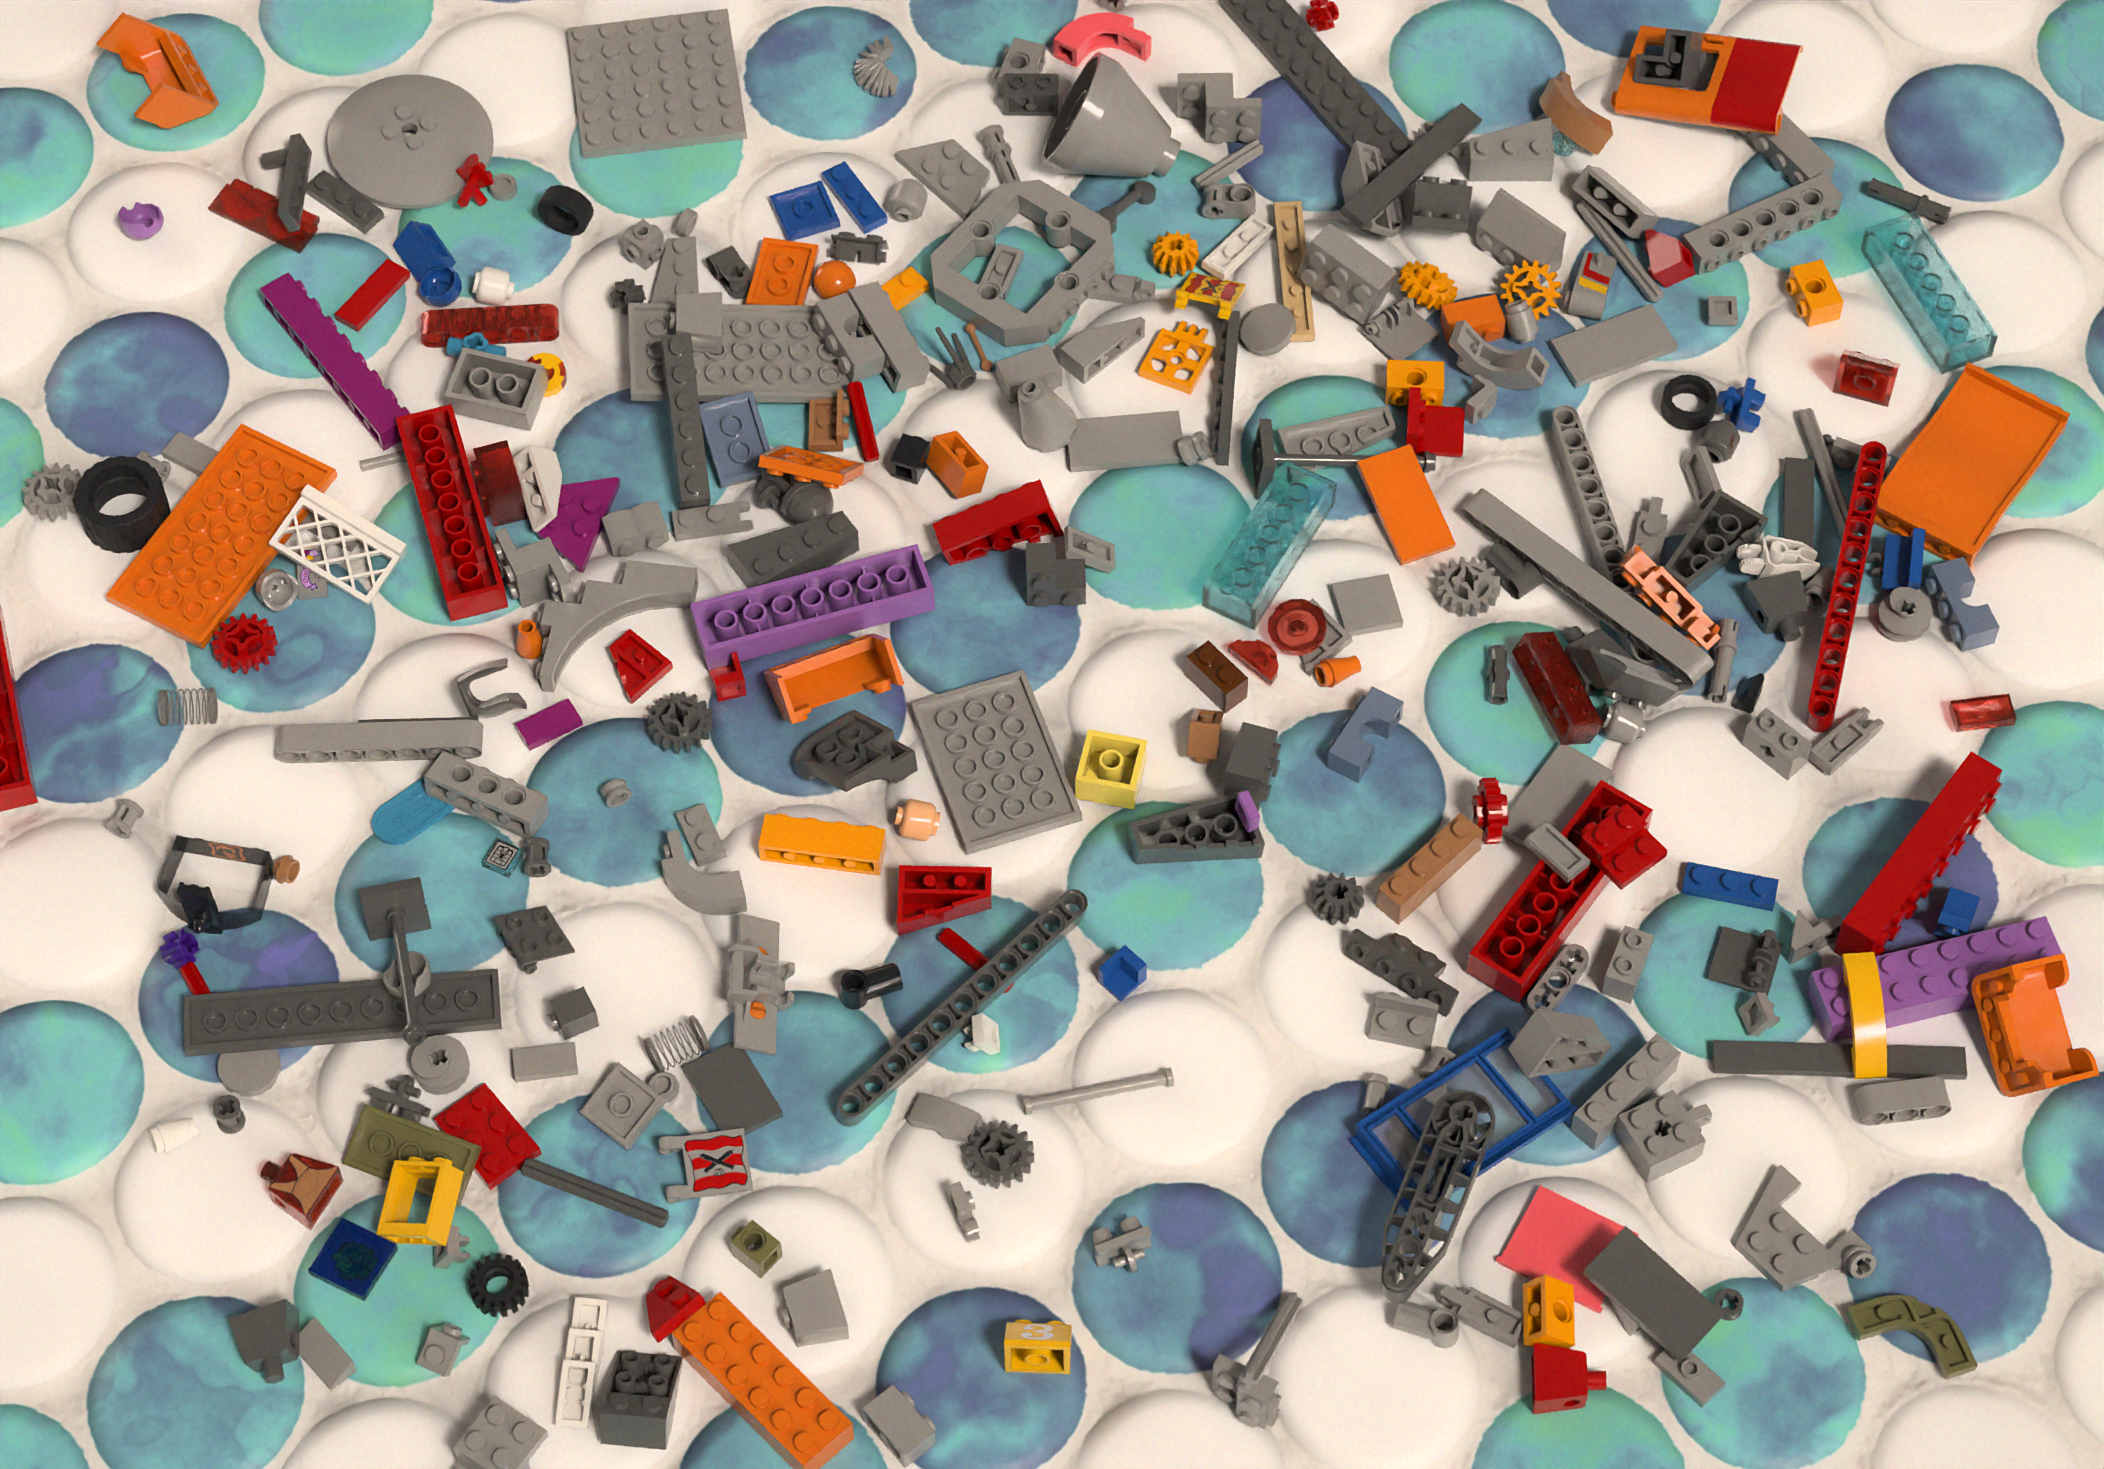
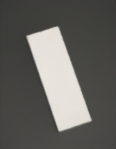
(1237, 247)

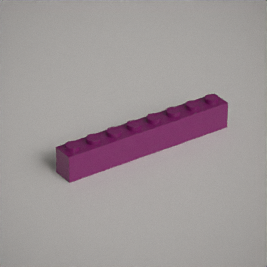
(334, 358)

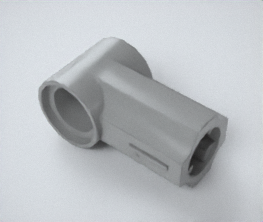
(1424, 1323)

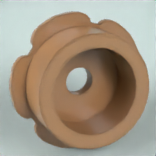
(286, 869)

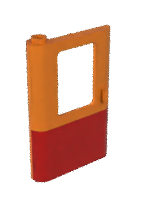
(1741, 94)

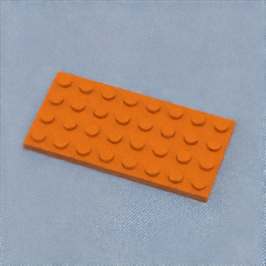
(218, 536)

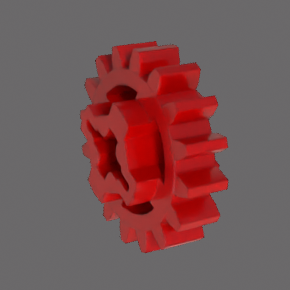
(244, 643)
(1490, 810)

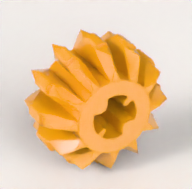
(1175, 253)

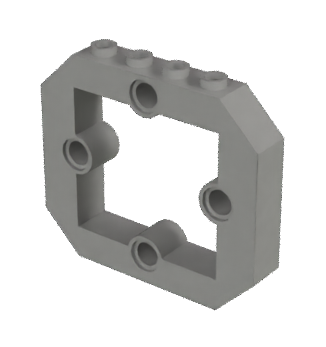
(984, 302)

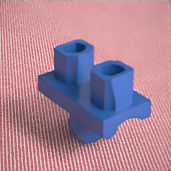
(1738, 403)

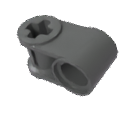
(730, 272)

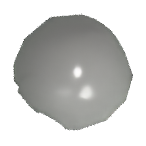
(420, 975)

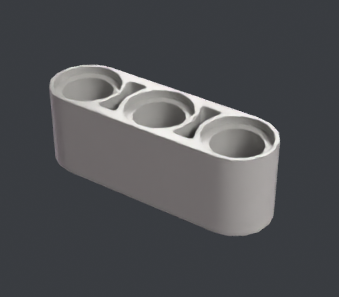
(1902, 1101)

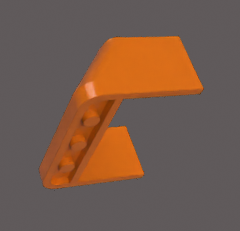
(169, 68)
(833, 674)

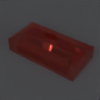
(1996, 711)

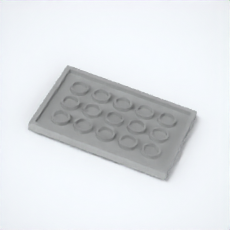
(996, 762)

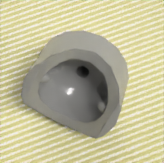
(277, 589)

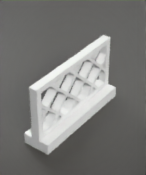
(347, 522)

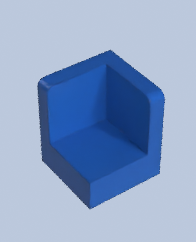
(1122, 973)

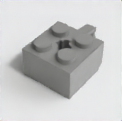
(1662, 1134)

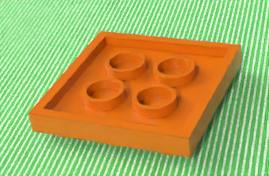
(810, 465)

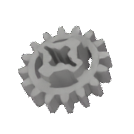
(52, 492)
(1468, 586)

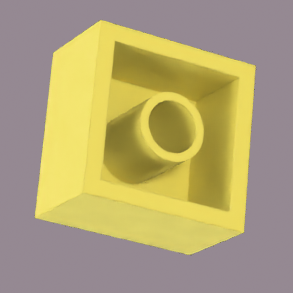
(1111, 769)

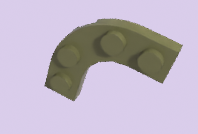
(1916, 1317)

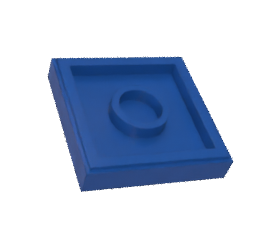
(804, 211)

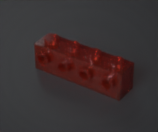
(1557, 688)

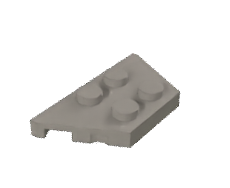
(948, 173)

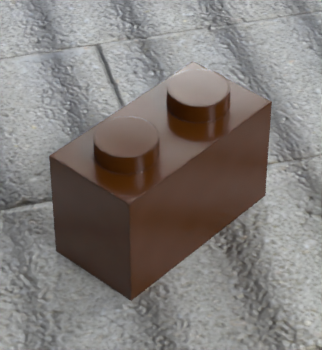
(1216, 676)

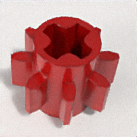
(1322, 14)

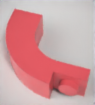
(1098, 32)

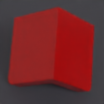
(729, 680)

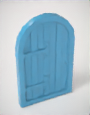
(408, 814)

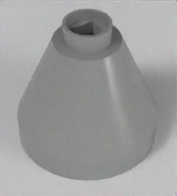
(1109, 127)

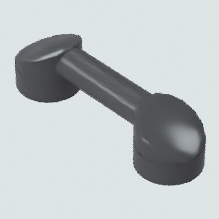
(1143, 193)

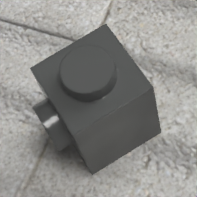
(572, 1014)

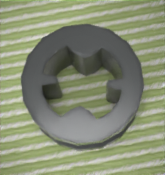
(1731, 1295)

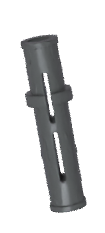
(1909, 201)

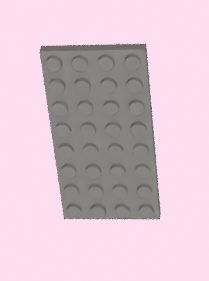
(762, 351)

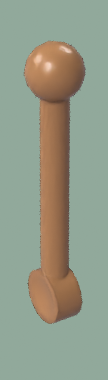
(986, 365)

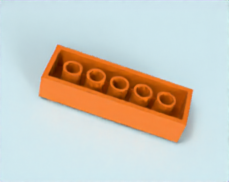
(762, 1385)

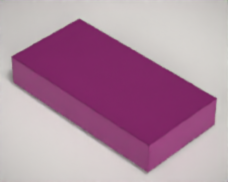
(549, 724)

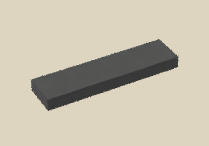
(1799, 500)

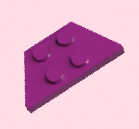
(580, 518)

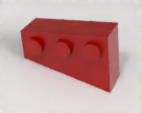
(940, 894)

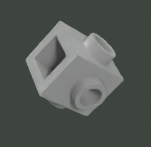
(644, 244)

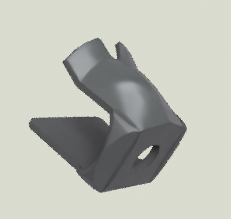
(494, 706)

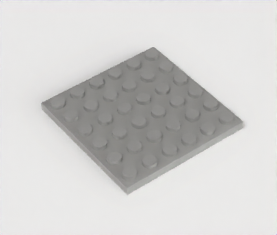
(656, 83)

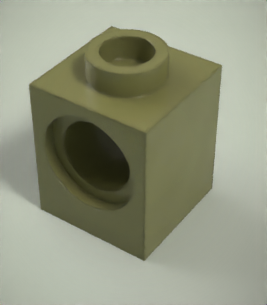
(758, 1260)

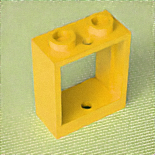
(400, 1195)

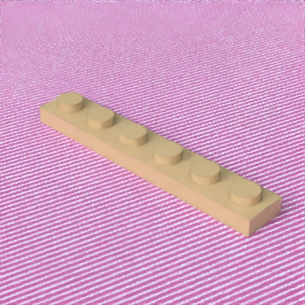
(1291, 251)

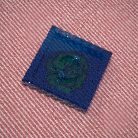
(353, 1259)

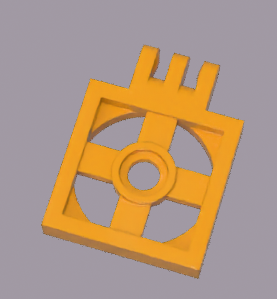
(1184, 342)

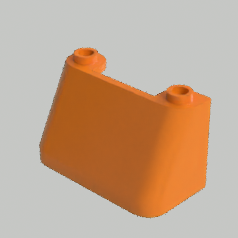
(2028, 1027)

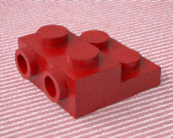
(1621, 845)

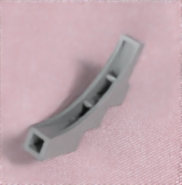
(639, 589)

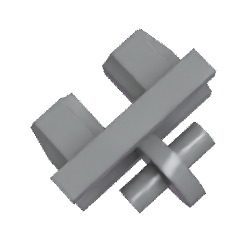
(1122, 1249)

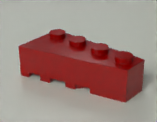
(998, 524)

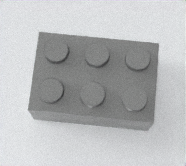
(1346, 273)
(497, 388)

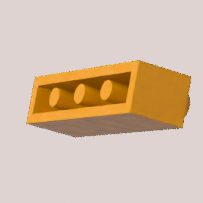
(822, 844)

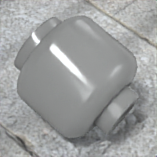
(908, 200)
(1623, 722)

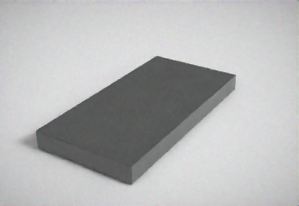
(1653, 1294)

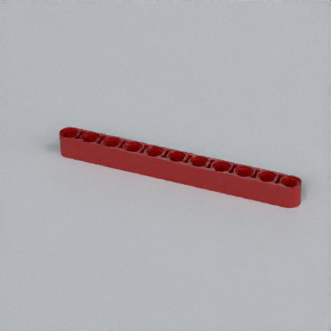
(1842, 596)

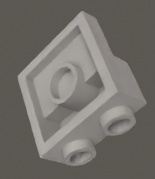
(1253, 1405)

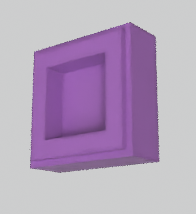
(1247, 811)

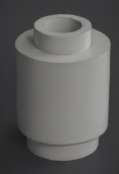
(1521, 321)

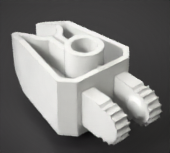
(1778, 557)

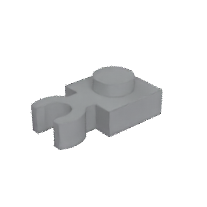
(963, 1204)

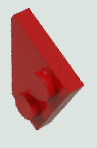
(638, 664)

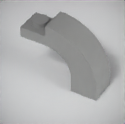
(1504, 368)
(699, 891)

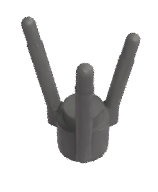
(960, 372)

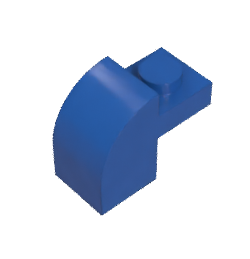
(1957, 913)

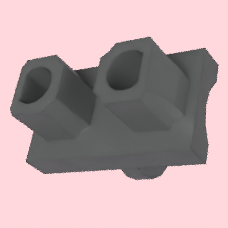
(772, 489)
(410, 1109)

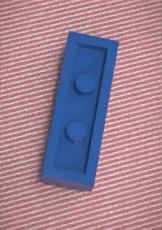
(854, 197)
(1730, 886)

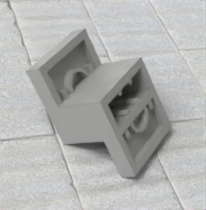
(1224, 116)
(532, 571)
(499, 1439)

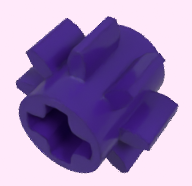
(179, 948)

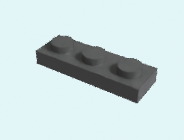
(344, 201)

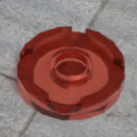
(1297, 627)

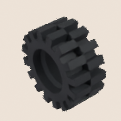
(490, 1270)

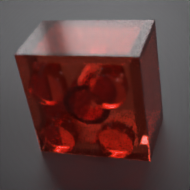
(498, 484)

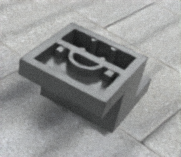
(1442, 204)

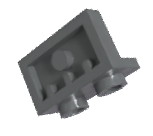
(1030, 94)

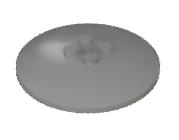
(415, 169)

